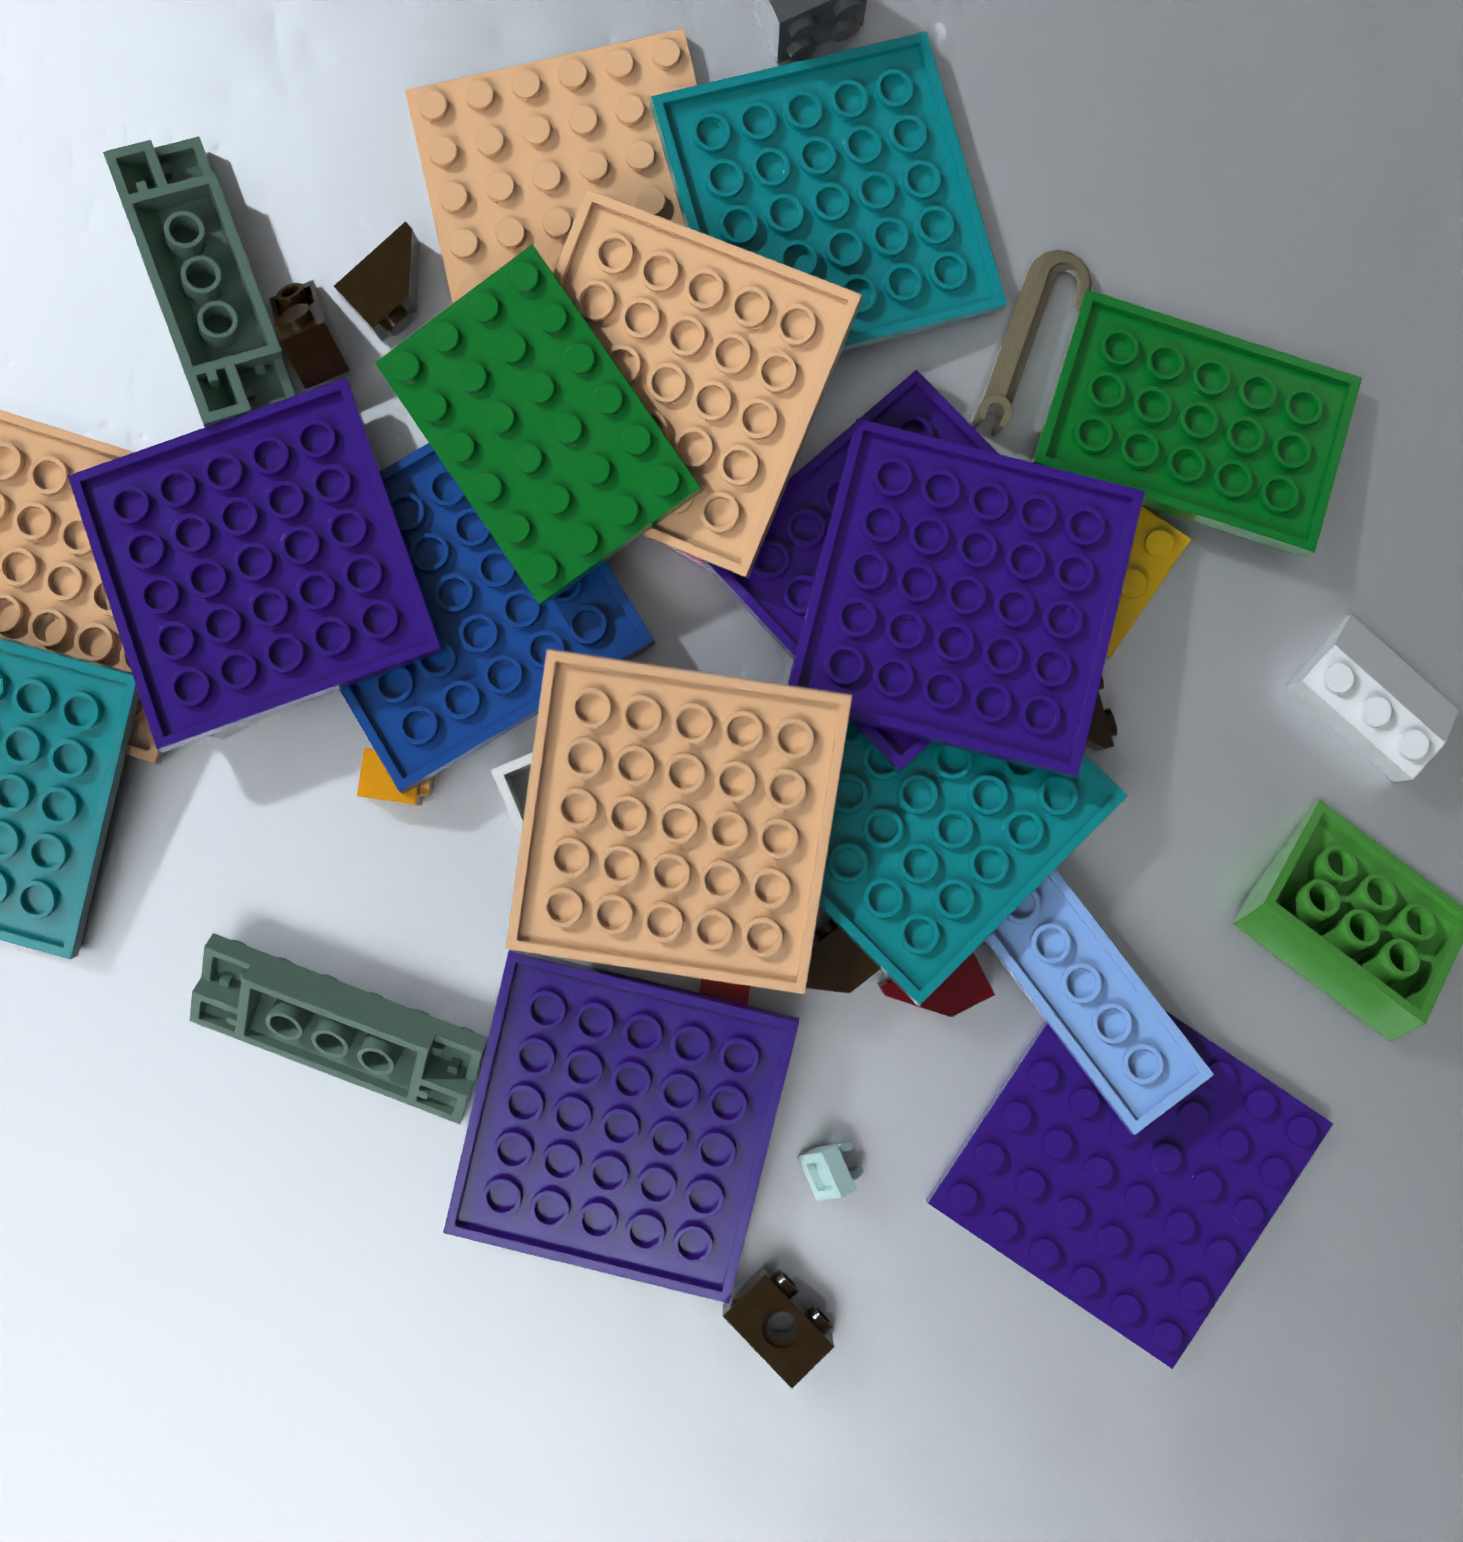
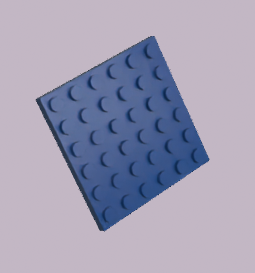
(488, 629)

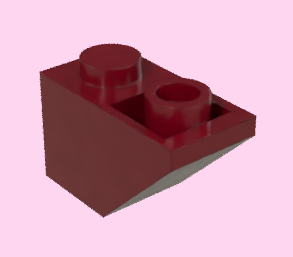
(957, 993)

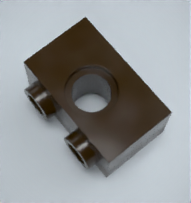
(790, 1352)

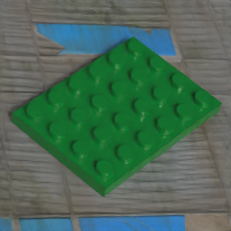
(1199, 422)
(538, 426)

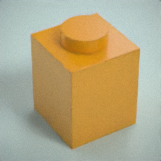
(377, 783)

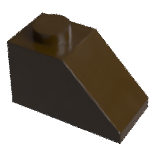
(385, 284)

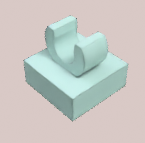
(828, 1171)

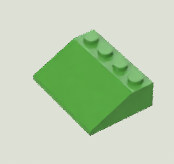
(1356, 922)

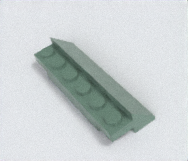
(200, 277)
(337, 1028)

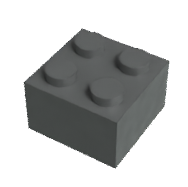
(799, 26)

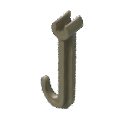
(1022, 332)

